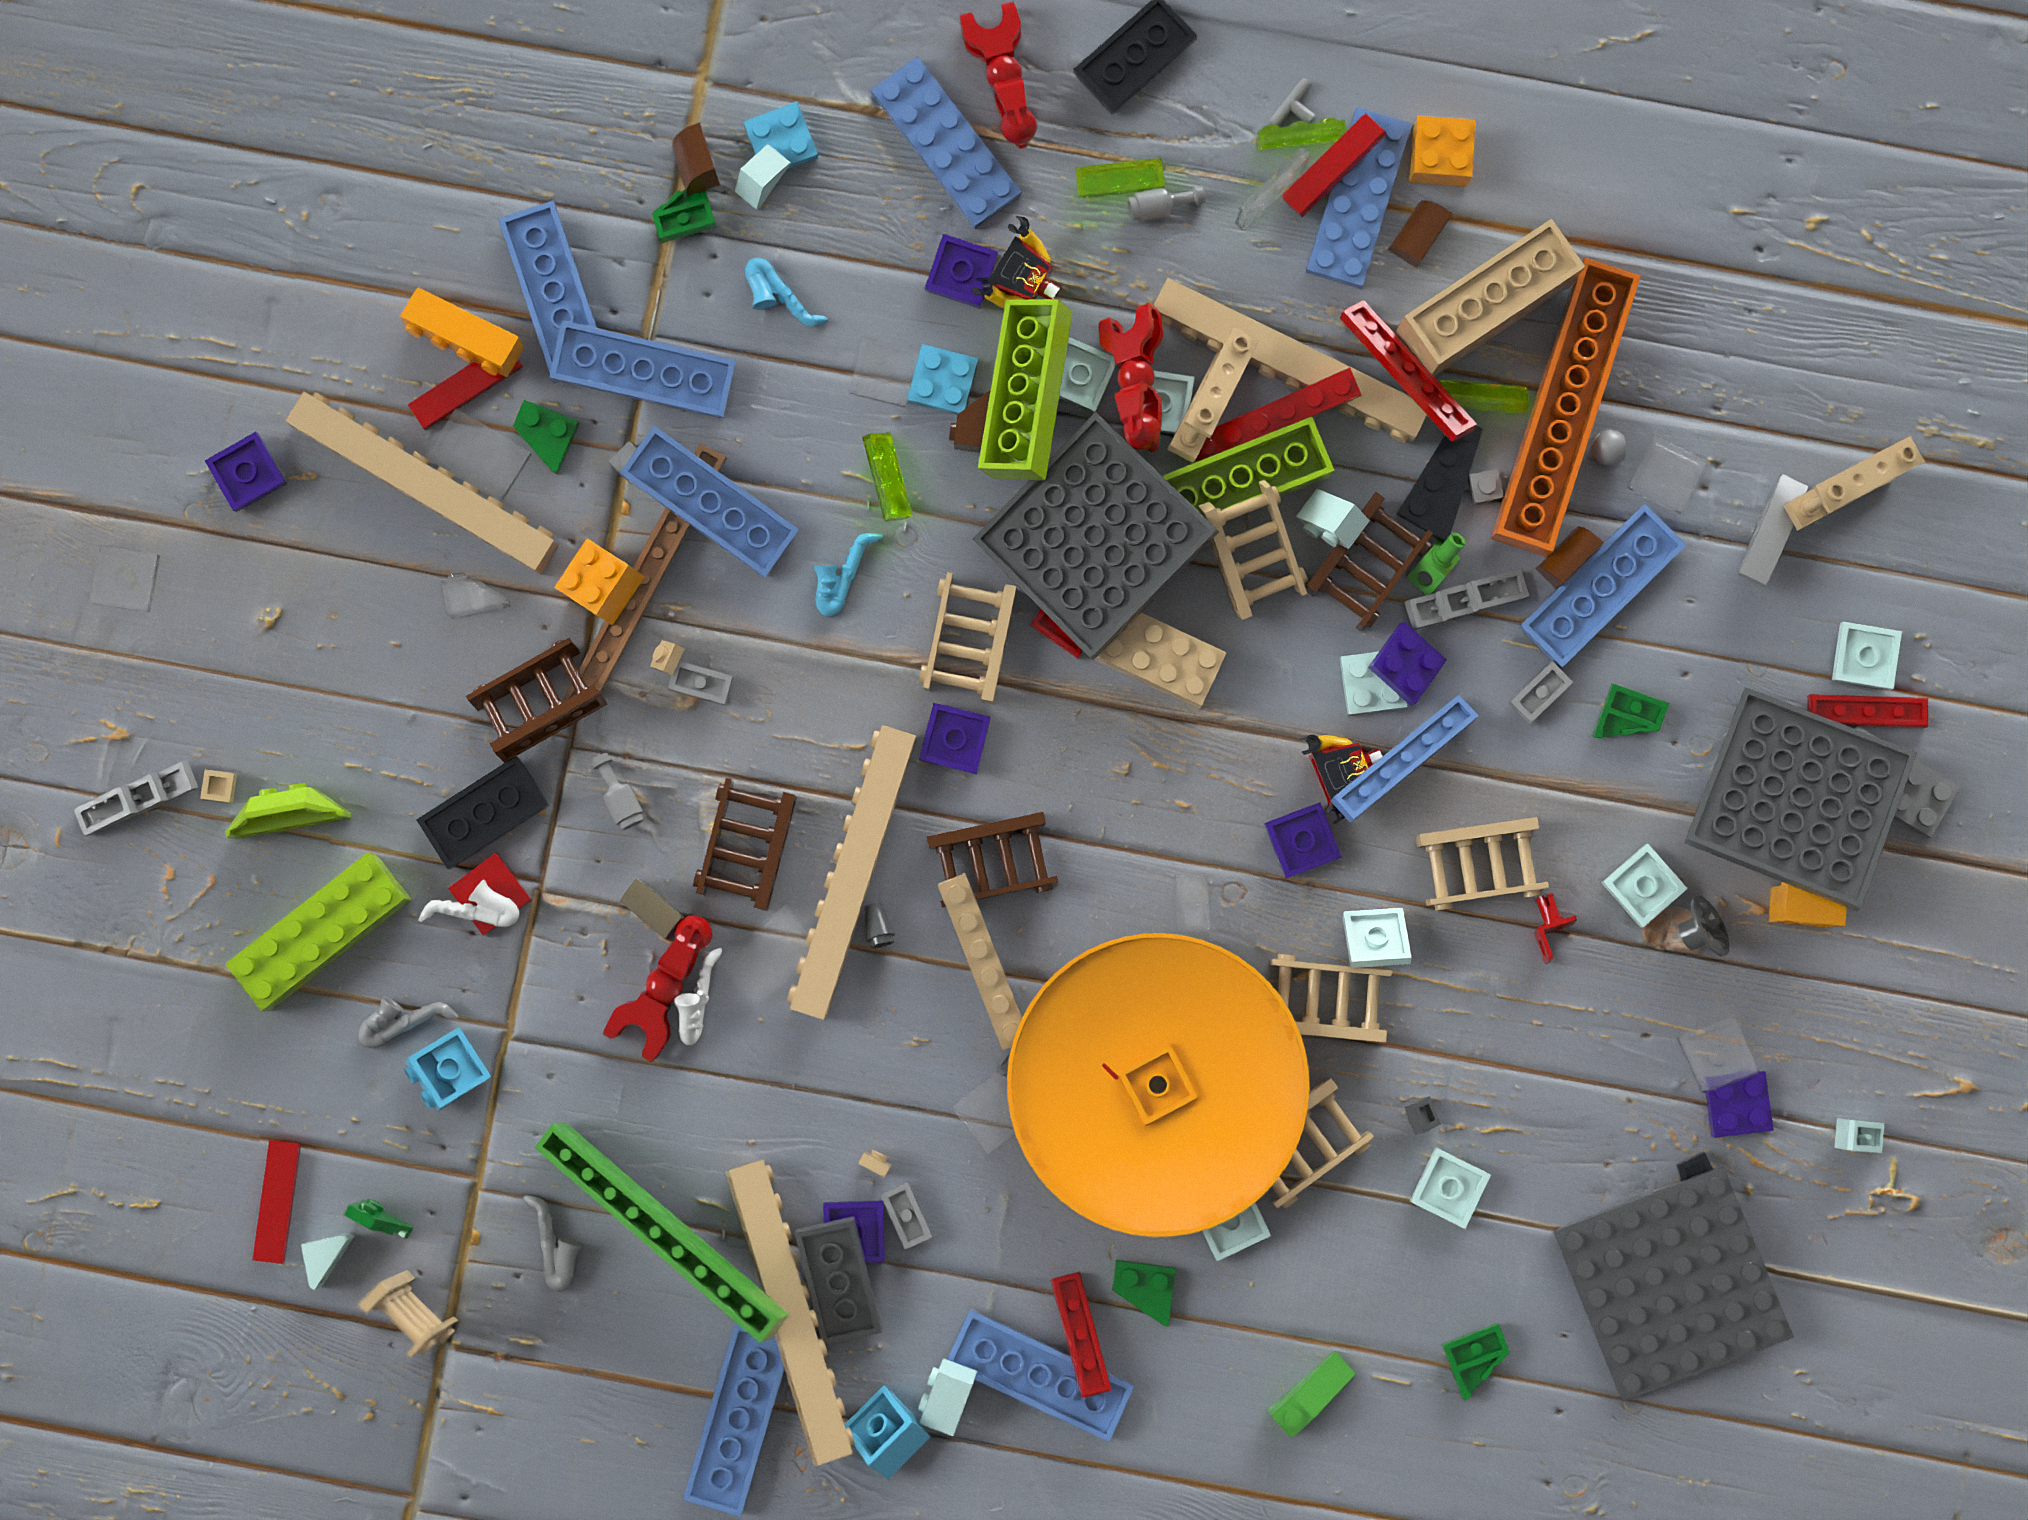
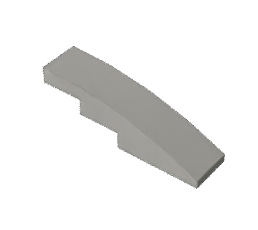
(1771, 532)
(1467, 599)
(136, 798)

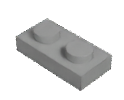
(701, 683)
(1541, 692)
(906, 1215)

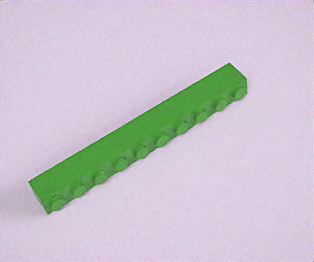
(662, 1231)

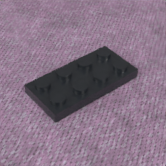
(1135, 54)
(482, 812)

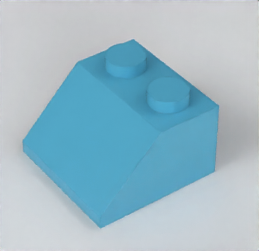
(886, 1432)

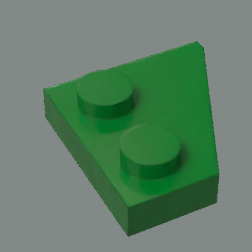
(683, 216)
(546, 433)
(1629, 713)
(371, 1215)
(1146, 1287)
(1475, 1357)

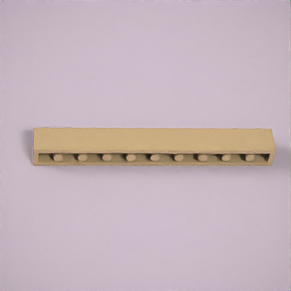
(1287, 359)
(421, 482)
(853, 872)
(796, 1338)

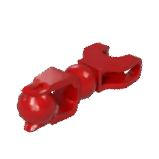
(1003, 72)
(1133, 352)
(662, 987)

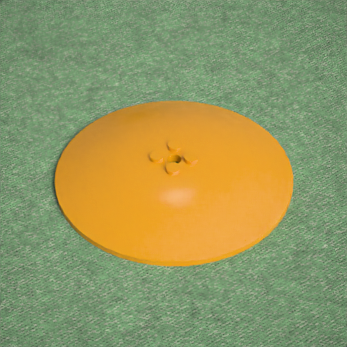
(1229, 1071)

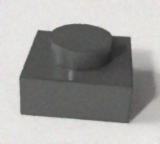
(1422, 1115)

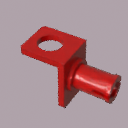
(1552, 923)

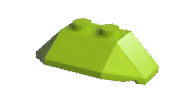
(285, 811)

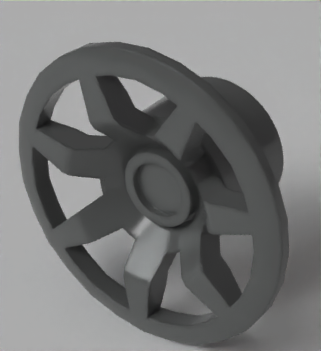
(1701, 930)

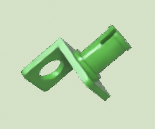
(1438, 562)

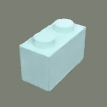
(1332, 519)
(948, 1396)

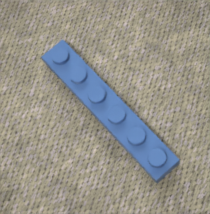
(1404, 758)

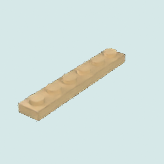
(982, 958)

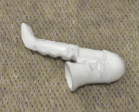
(490, 909)
(692, 1006)

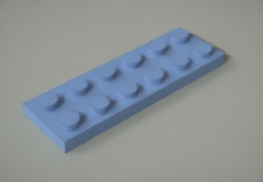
(946, 142)
(1358, 207)
(546, 273)
(642, 369)
(708, 501)
(1602, 586)
(1036, 1375)
(736, 1424)

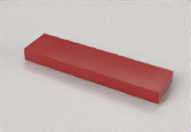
(1334, 165)
(455, 393)
(1871, 710)
(276, 1201)
(1080, 1335)

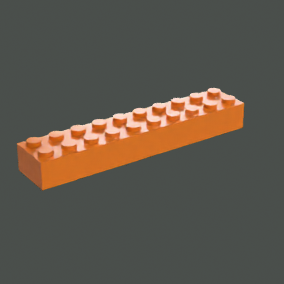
(1565, 408)

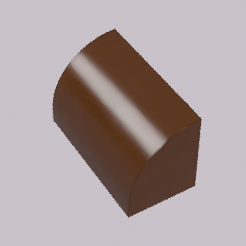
(694, 160)
(1420, 232)
(1569, 556)

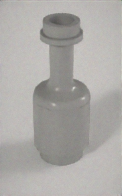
(1158, 203)
(619, 798)

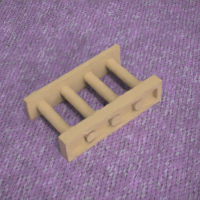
(1213, 395)
(1853, 483)
(1225, 545)
(990, 657)
(1492, 835)
(1340, 1026)
(1359, 1143)
(408, 1312)

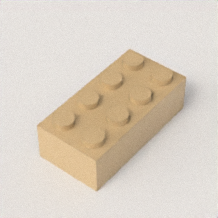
(1164, 659)

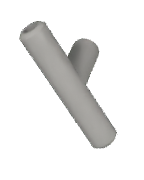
(1292, 104)

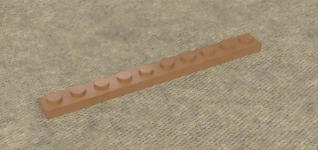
(653, 564)

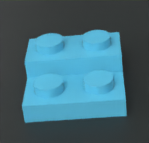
(446, 1070)

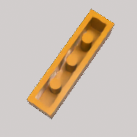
(461, 332)

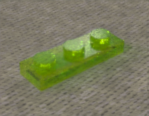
(1300, 134)
(1119, 178)
(1488, 396)
(887, 476)

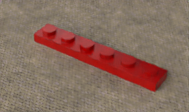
(1408, 371)
(1283, 412)

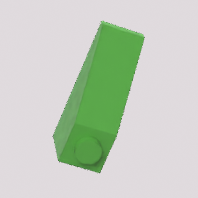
(1311, 1394)

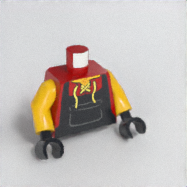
(1021, 271)
(1337, 764)

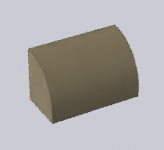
(651, 908)

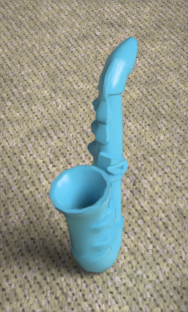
(766, 282)
(832, 588)

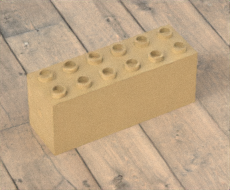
(1490, 298)

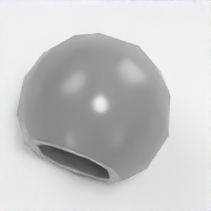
(1608, 447)

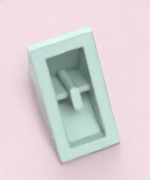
(760, 176)
(1859, 1135)
(322, 1257)

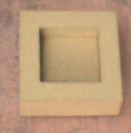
(666, 657)
(218, 786)
(875, 1162)

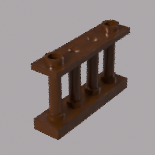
(1340, 559)
(541, 727)
(1002, 832)
(766, 865)

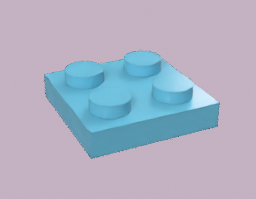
(785, 132)
(942, 379)

